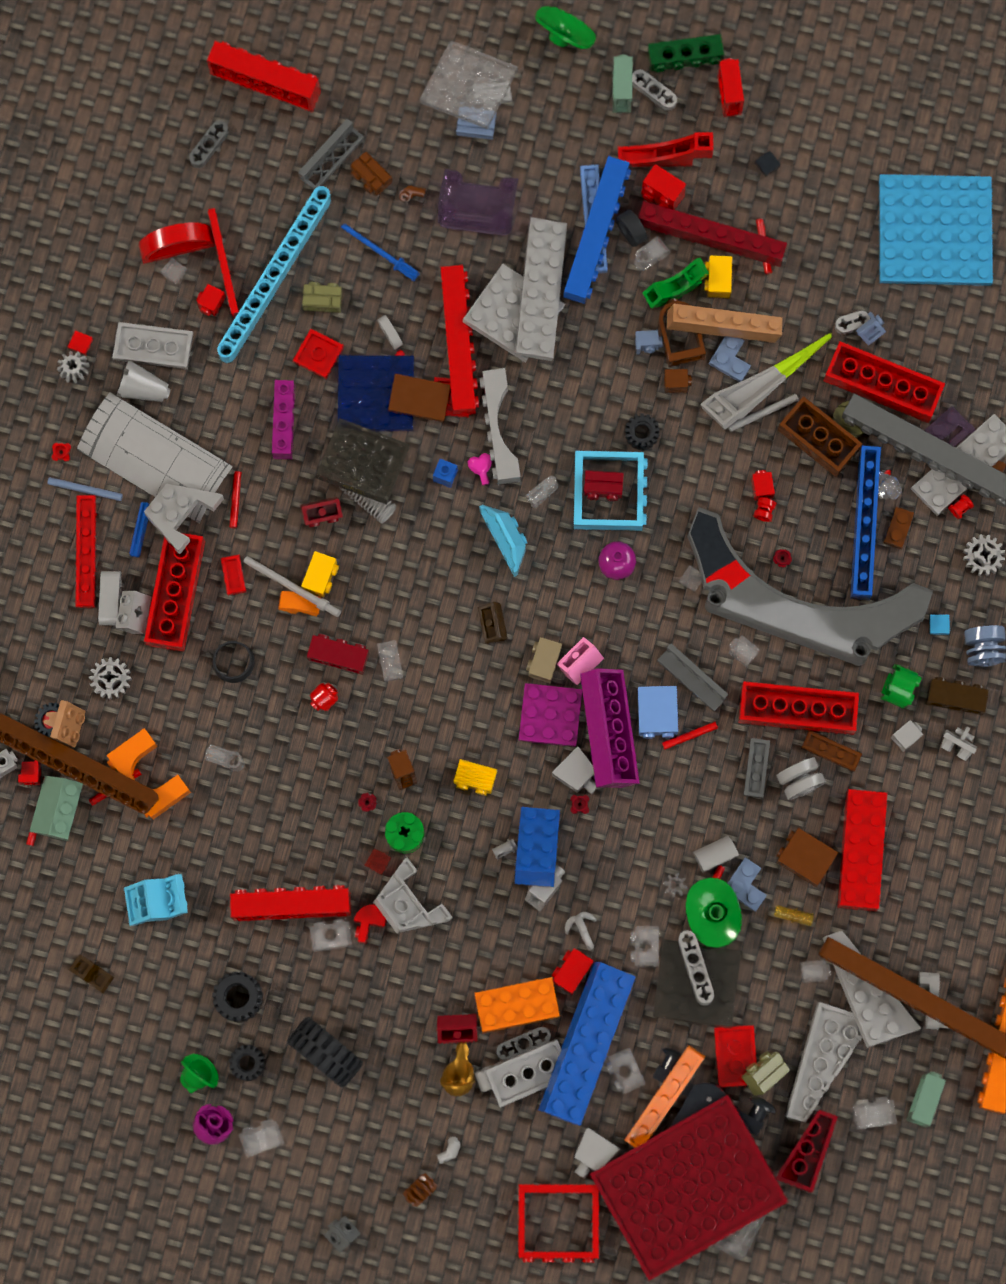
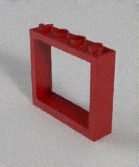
(566, 1256)

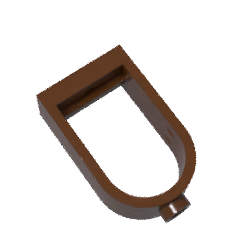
(682, 356)

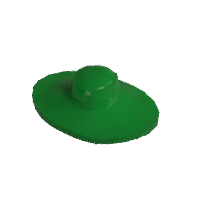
(565, 28)
(713, 912)

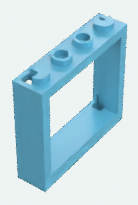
(592, 524)

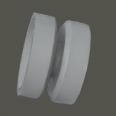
(800, 777)

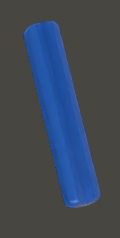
(139, 532)

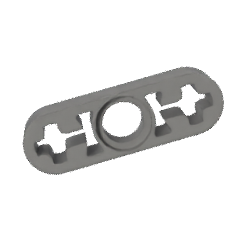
(654, 97)

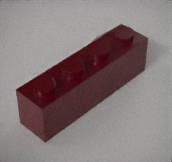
(808, 1155)

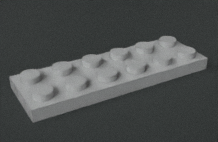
(984, 444)

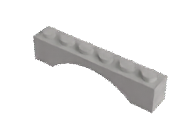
(505, 462)

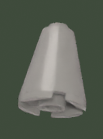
(142, 385)

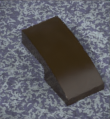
(91, 973)

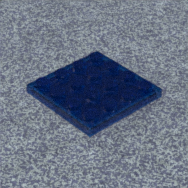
(366, 391)

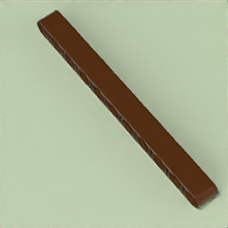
(77, 765)
(914, 996)

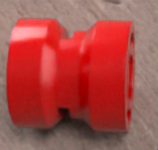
(764, 509)

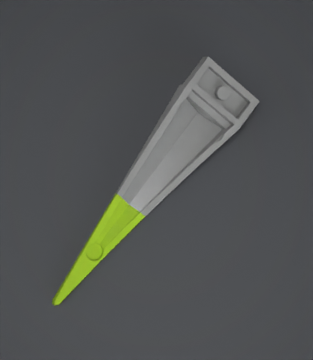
(739, 399)

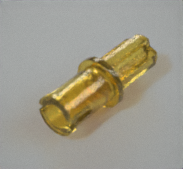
(793, 915)

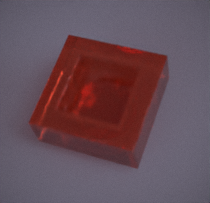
(377, 861)

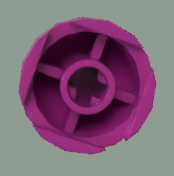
(617, 560)
(212, 1124)

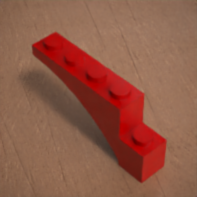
(669, 153)

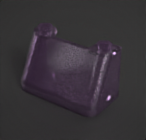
(475, 205)

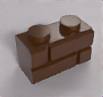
(370, 174)

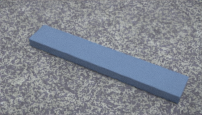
(589, 182)

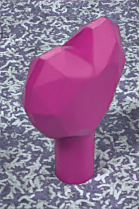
(480, 466)

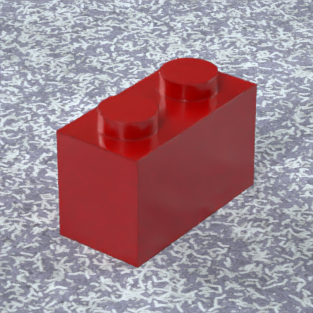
(572, 971)

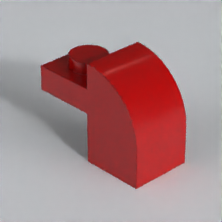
(367, 917)

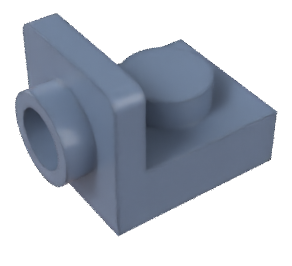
(871, 329)

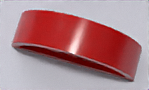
(175, 241)

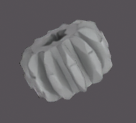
(72, 360)

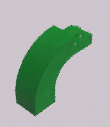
(676, 286)

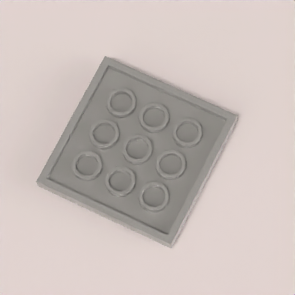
(498, 309)

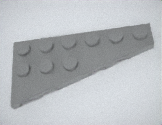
(876, 1012)
(826, 1050)

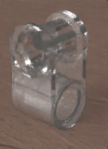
(653, 251)

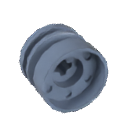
(986, 642)

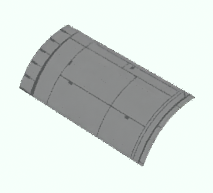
(149, 452)

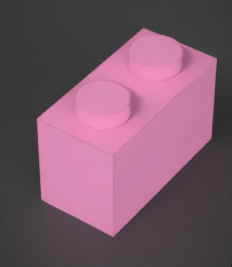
(580, 659)

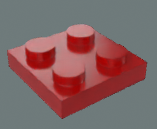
(318, 353)

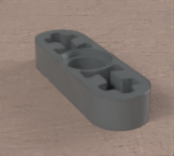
(205, 157)
(535, 1033)

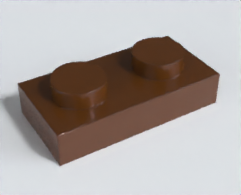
(898, 528)

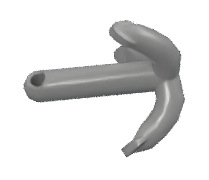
(581, 926)

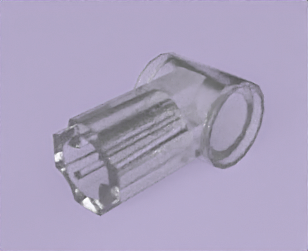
(223, 757)

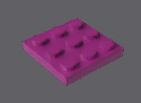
(550, 715)

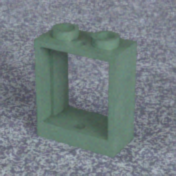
(622, 84)
(926, 1099)

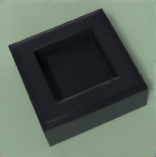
(767, 163)

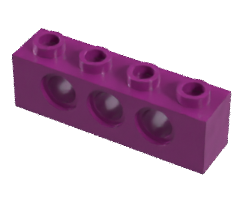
(283, 419)

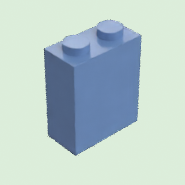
(657, 711)

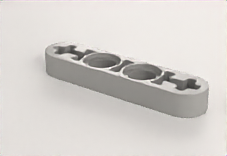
(697, 967)

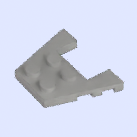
(173, 506)
(402, 907)

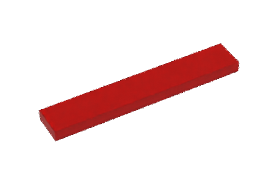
(223, 262)
(85, 551)

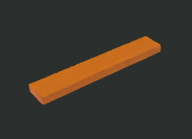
(665, 1097)

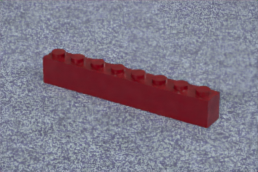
(712, 234)

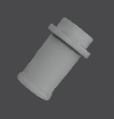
(505, 848)

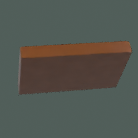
(419, 398)

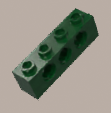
(693, 46)

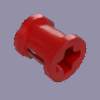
(961, 506)

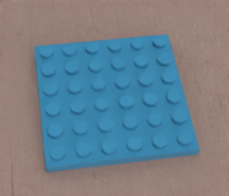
(935, 230)

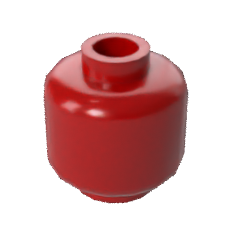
(323, 697)

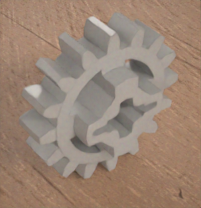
(982, 547)
(110, 670)

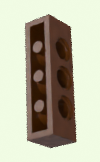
(402, 769)

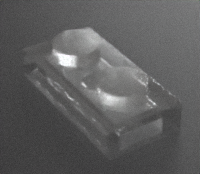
(390, 661)

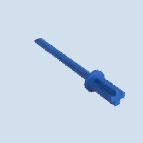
(399, 264)

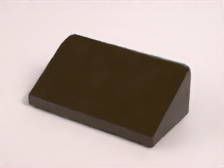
(492, 622)

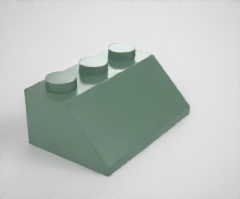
(56, 807)

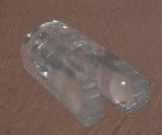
(542, 491)

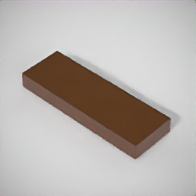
(831, 751)

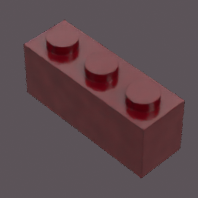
(338, 654)

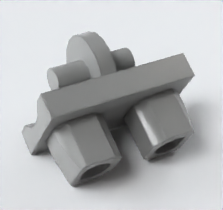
(966, 747)

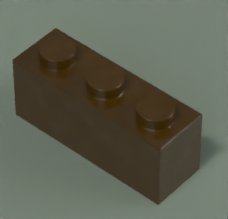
(957, 696)

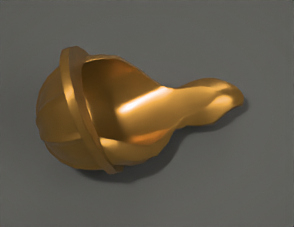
(459, 1074)

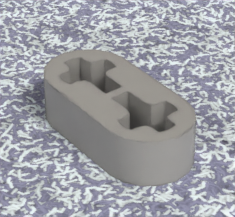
(851, 318)
(389, 332)

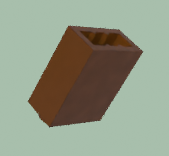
(806, 857)

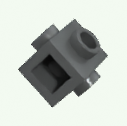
(341, 1233)

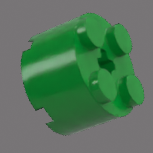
(900, 686)
(415, 835)

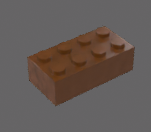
(819, 436)

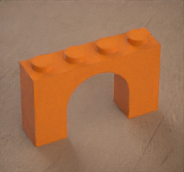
(127, 756)

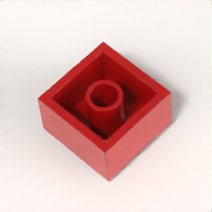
(663, 188)

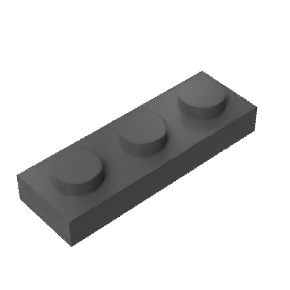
(756, 768)

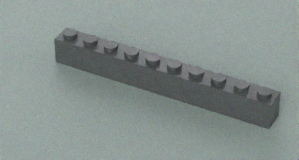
(926, 448)

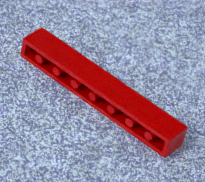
(458, 340)

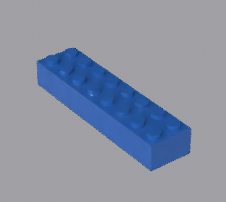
(587, 1043)

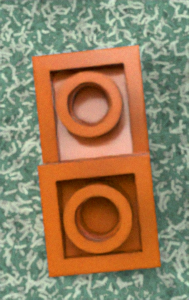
(295, 603)

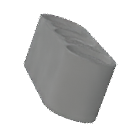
(109, 597)

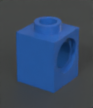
(445, 473)

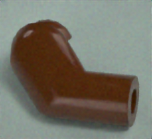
(411, 191)

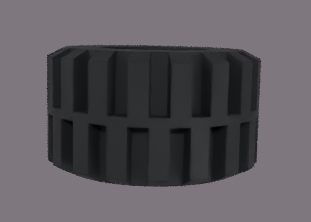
(220, 996)

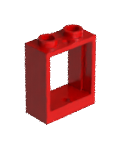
(730, 87)

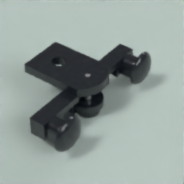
(706, 1093)

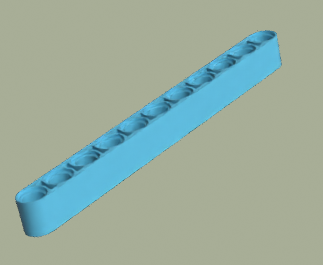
(273, 283)

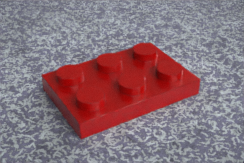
(734, 1054)

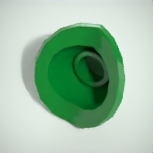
(198, 1073)

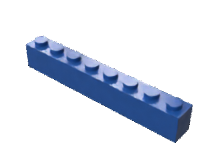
(596, 230)
(865, 523)

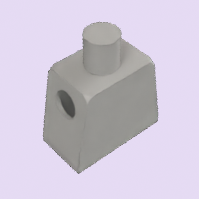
(576, 772)
(540, 895)
(593, 1152)

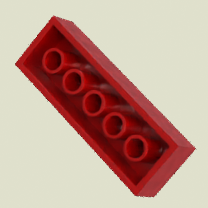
(264, 75)
(884, 382)
(174, 595)
(798, 708)
(862, 850)
(290, 904)

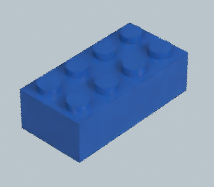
(537, 846)

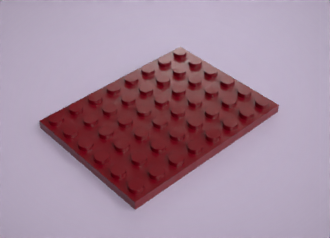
(689, 1187)

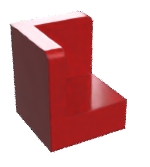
(30, 773)

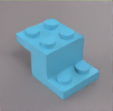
(155, 900)

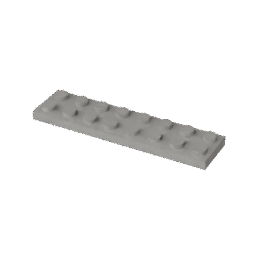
(541, 289)

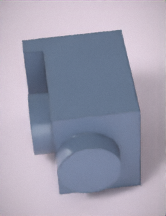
(647, 341)

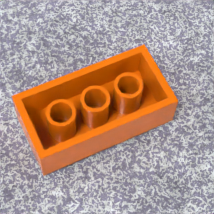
(517, 1005)

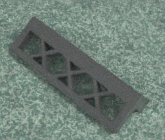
(326, 150)
(692, 678)

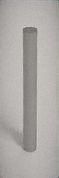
(763, 412)

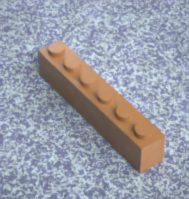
(724, 323)

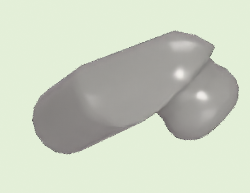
(451, 1152)

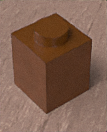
(677, 380)

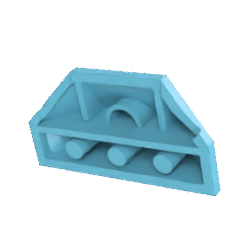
(506, 536)

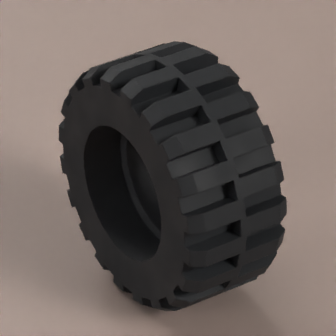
(325, 1052)

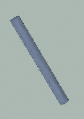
(85, 489)

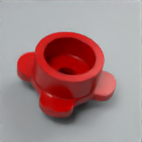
(57, 447)

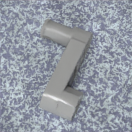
(931, 983)

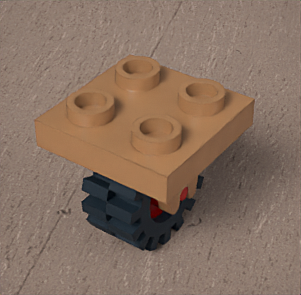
(61, 722)

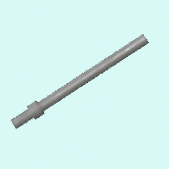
(322, 603)

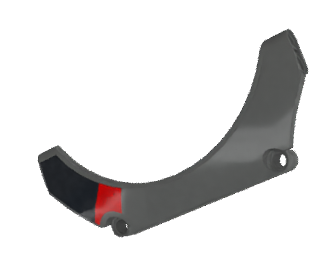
(826, 629)

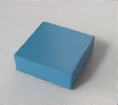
(939, 624)

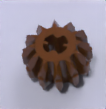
(420, 1190)

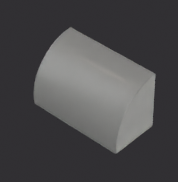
(715, 853)

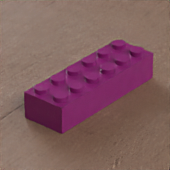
(609, 728)

